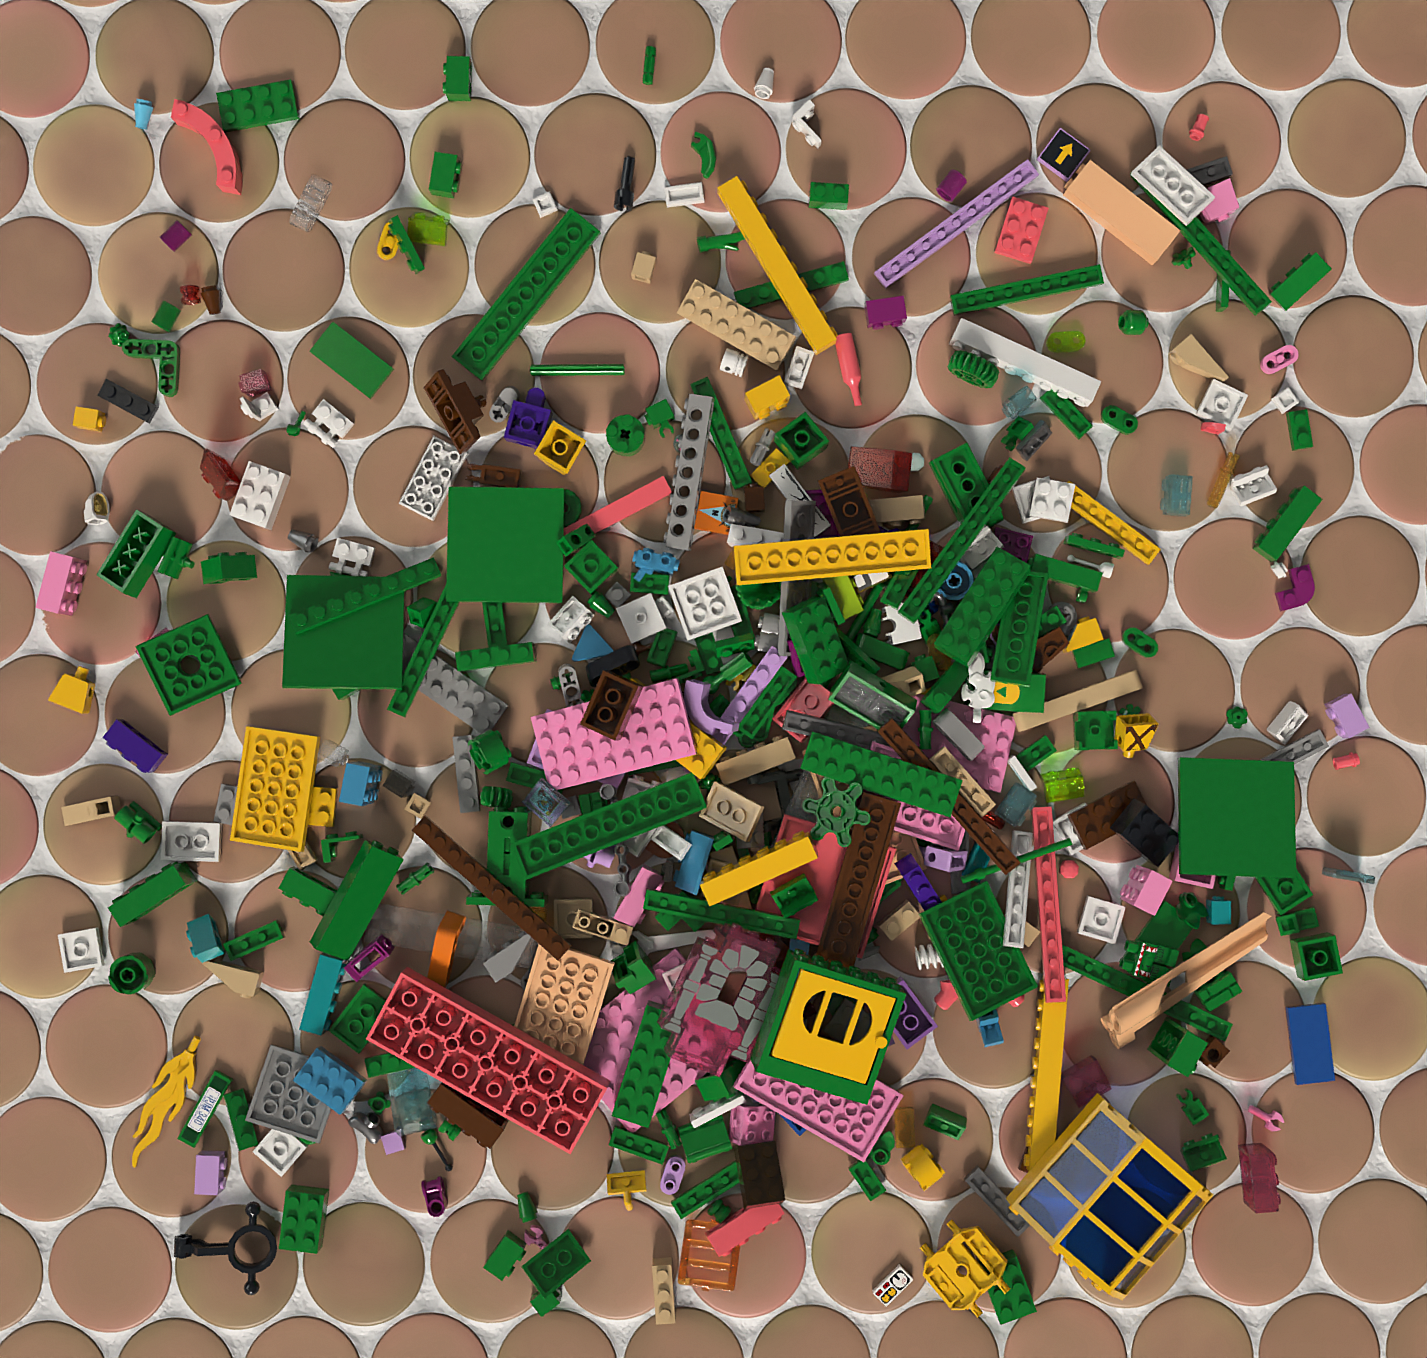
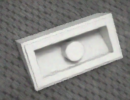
(1287, 722)

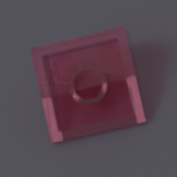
(1085, 1080)

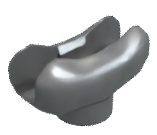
(367, 1125)

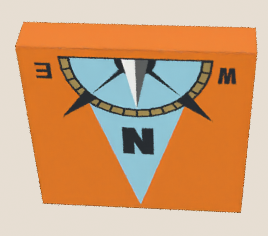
(711, 512)

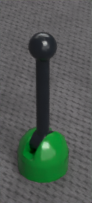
(429, 1137)

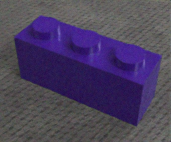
(134, 746)
(917, 882)

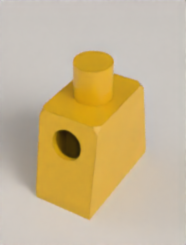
(74, 691)

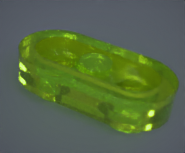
(1066, 341)

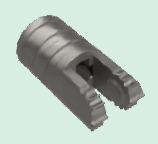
(739, 517)

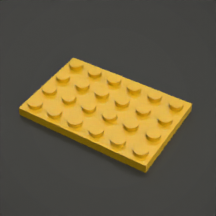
(275, 788)

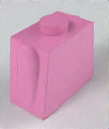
(1223, 204)

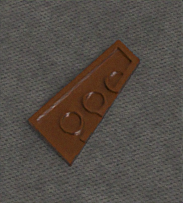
(1048, 647)

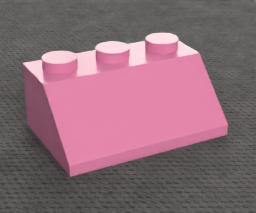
(631, 907)

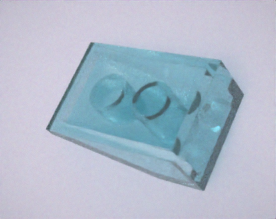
(409, 1098)

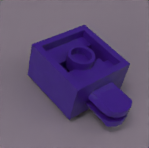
(530, 420)

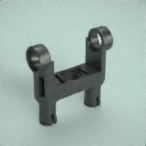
(781, 779)

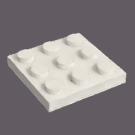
(705, 603)

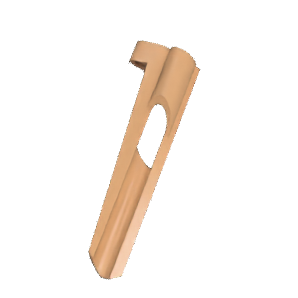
(1149, 1001)

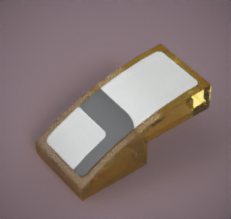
(867, 581)

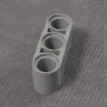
(958, 734)

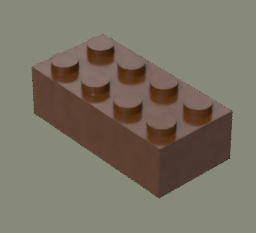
(468, 1114)

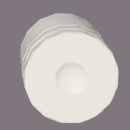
(733, 362)

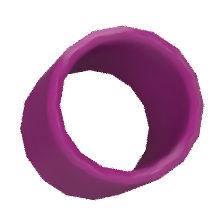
(951, 185)
(175, 236)

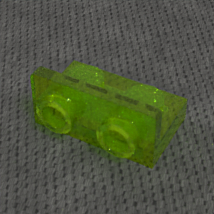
(428, 229)
(1063, 785)

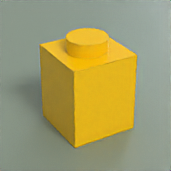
(89, 419)

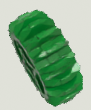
(973, 369)

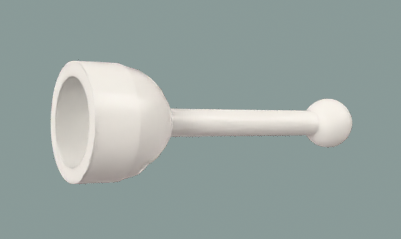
(1106, 567)

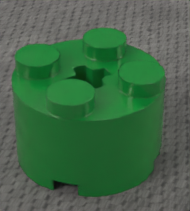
(624, 446)
(489, 751)
(142, 975)

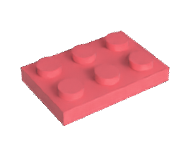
(1021, 230)
(806, 699)

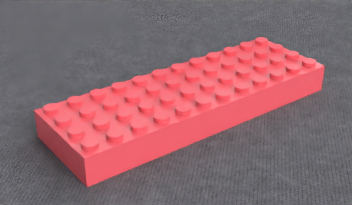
(488, 1060)

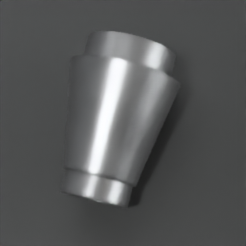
(304, 540)

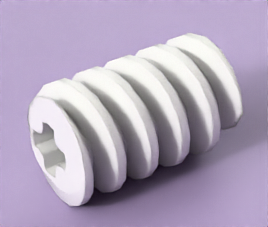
(927, 956)

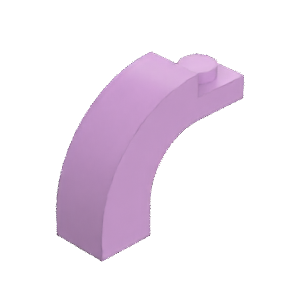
(698, 709)

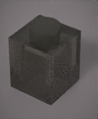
(399, 784)

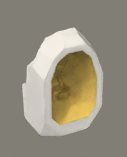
(96, 509)

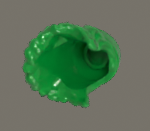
(759, 595)

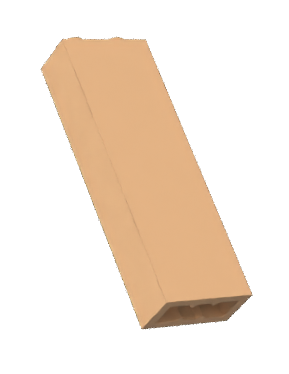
(1120, 212)

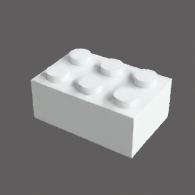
(260, 495)

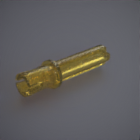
(1223, 479)

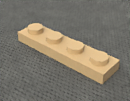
(969, 788)

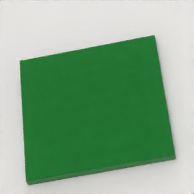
(505, 545)
(347, 652)
(1236, 817)

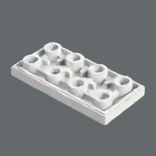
(433, 478)

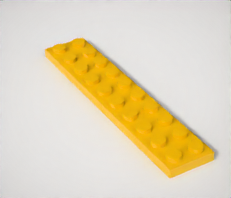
(832, 557)

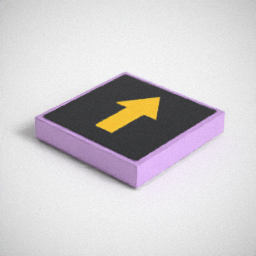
(1063, 154)

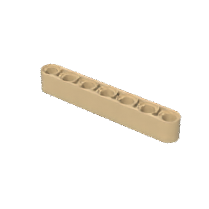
(1080, 700)

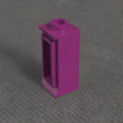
(381, 945)

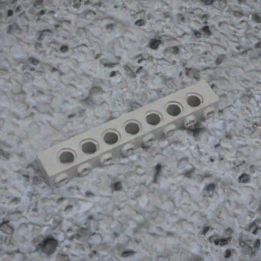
(705, 405)

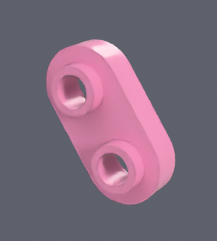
(1278, 360)

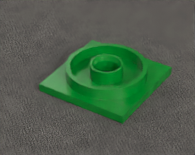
(163, 662)

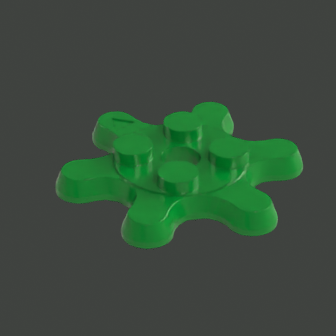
(824, 808)

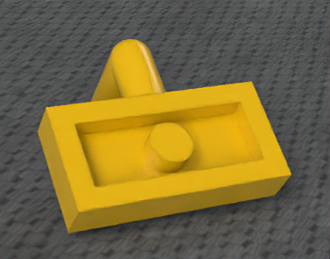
(625, 1184)

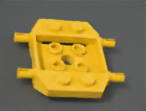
(962, 1290)

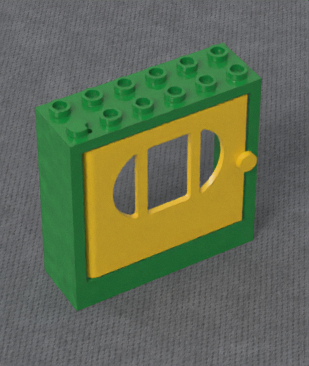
(818, 1061)

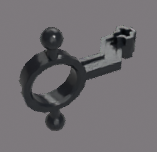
(186, 1246)

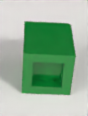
(421, 611)

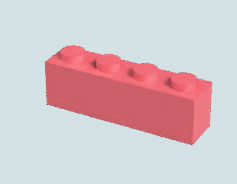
(741, 1226)

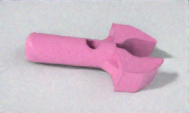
(1267, 1117)
(535, 1240)

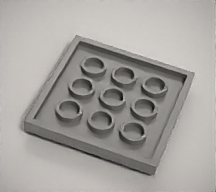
(282, 1102)

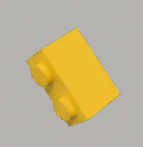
(559, 448)

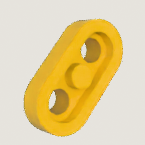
(388, 241)

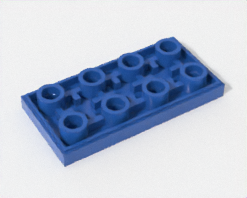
(1310, 1043)

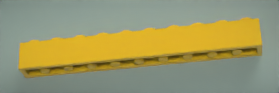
(776, 265)
(1046, 1077)

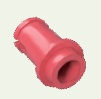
(1198, 128)
(1346, 761)

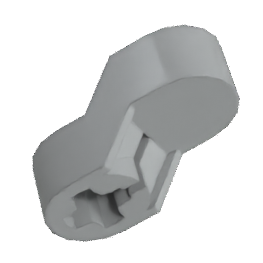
(499, 411)

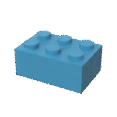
(360, 783)
(330, 1080)

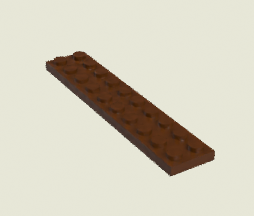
(858, 881)

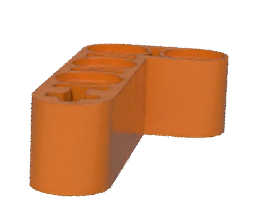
(445, 947)

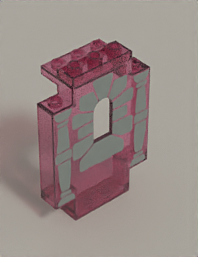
(701, 1025)

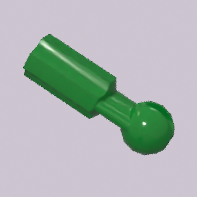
(729, 671)

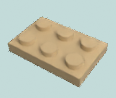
(731, 811)

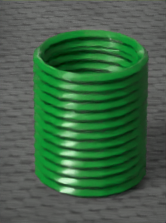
(166, 316)

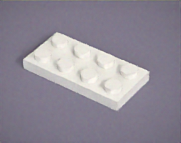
(1172, 185)

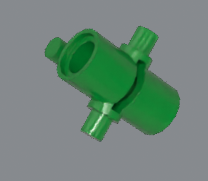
(176, 558)
(138, 822)

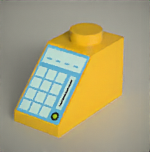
(1083, 634)

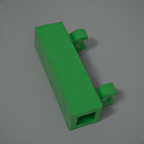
(1067, 574)

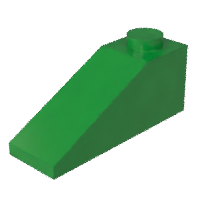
(945, 687)

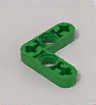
(165, 359)

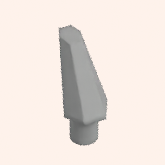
(869, 951)

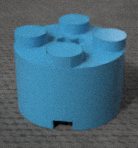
(958, 591)

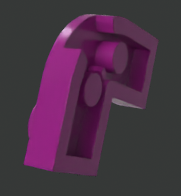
(1302, 589)

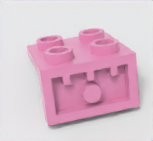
(751, 1124)

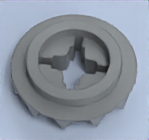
(1067, 608)

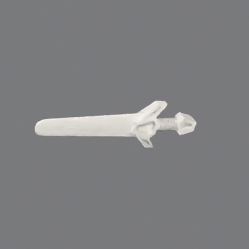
(663, 942)

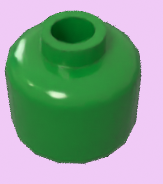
(1133, 322)

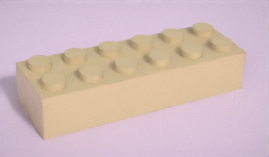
(736, 325)

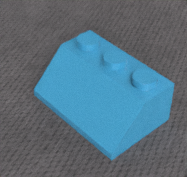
(694, 862)

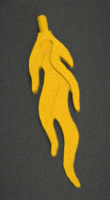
(172, 1093)

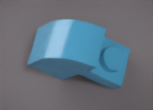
(990, 1029)

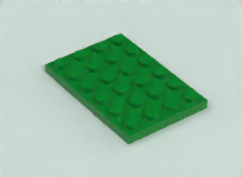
(970, 945)

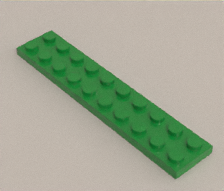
(526, 294)
(608, 825)

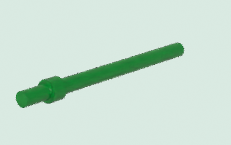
(980, 873)

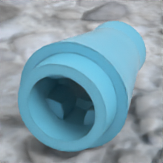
(143, 112)

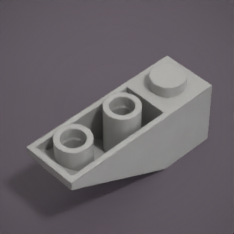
(506, 960)

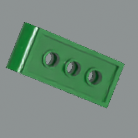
(951, 482)

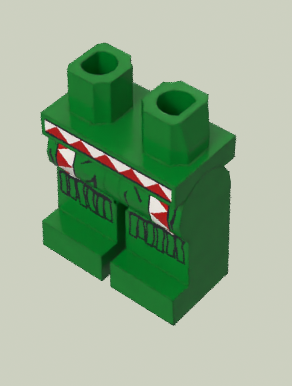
(1143, 958)

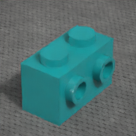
(204, 938)

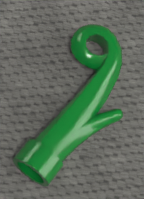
(719, 242)

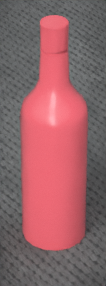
(849, 364)

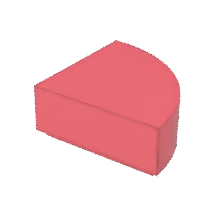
(1211, 427)

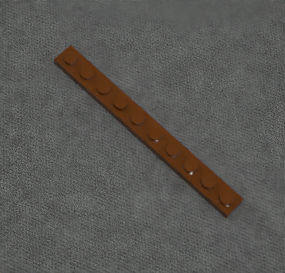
(962, 810)
(491, 887)

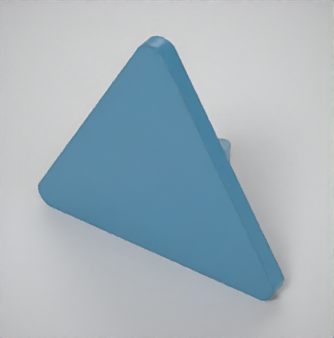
(590, 645)

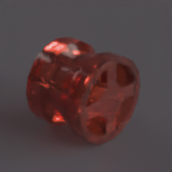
(190, 295)

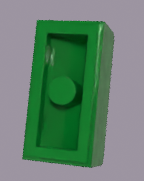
(945, 1121)

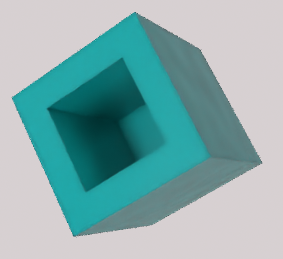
(1218, 910)

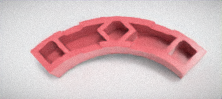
(226, 157)

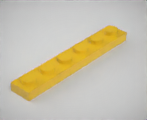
(1113, 526)

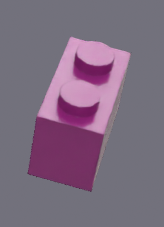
(885, 312)

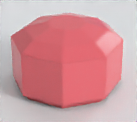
(1068, 869)

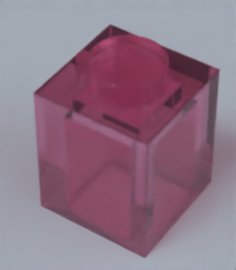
(254, 383)

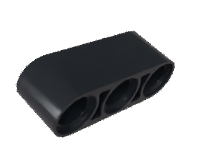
(619, 661)

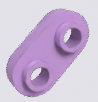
(672, 1175)

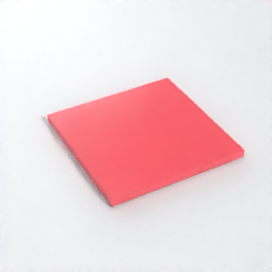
(823, 876)

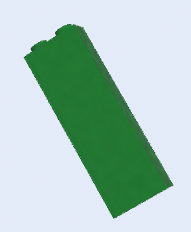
(356, 899)

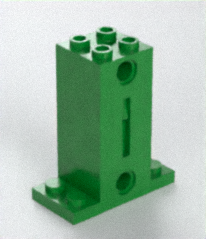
(502, 859)

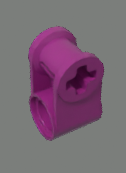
(434, 1192)

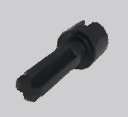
(624, 195)

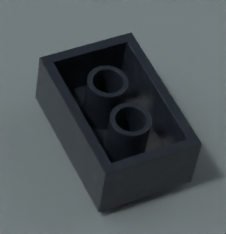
(1145, 832)

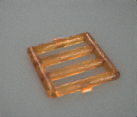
(686, 1261)

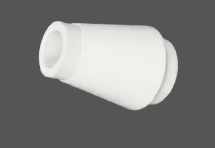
(764, 85)

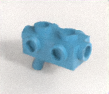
(651, 562)

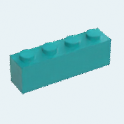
(322, 994)

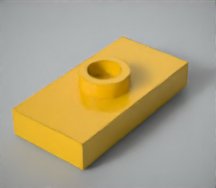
(767, 467)

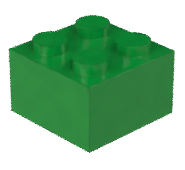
(801, 440)
(1316, 956)

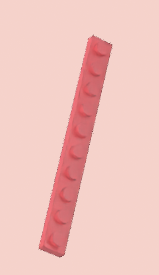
(1048, 907)

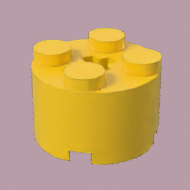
(921, 1167)

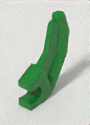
(707, 153)

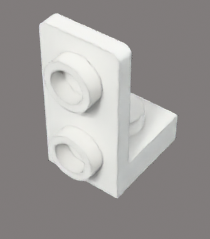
(805, 114)
(260, 407)

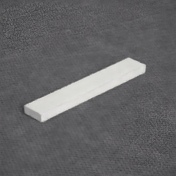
(1017, 892)

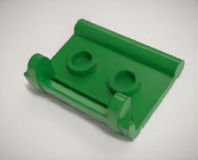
(705, 1139)

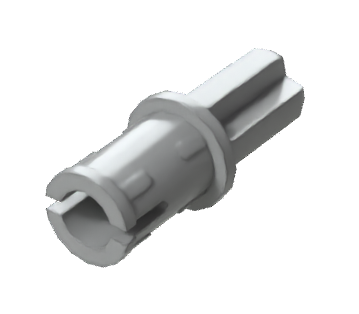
(762, 447)

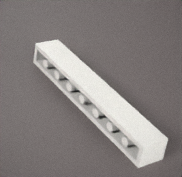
(1025, 363)

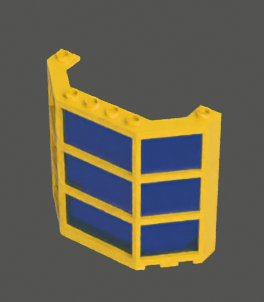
(1108, 1198)

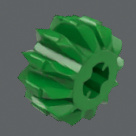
(496, 797)

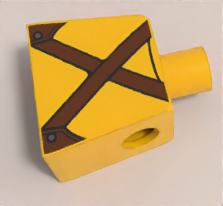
(1134, 732)

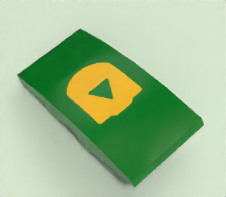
(1016, 697)

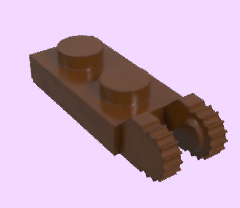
(495, 475)

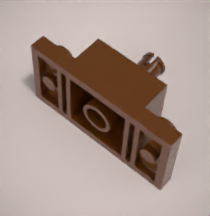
(456, 409)
(848, 503)

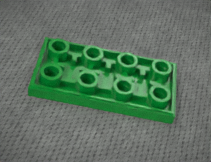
(351, 360)
(1164, 930)

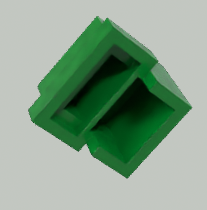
(633, 968)

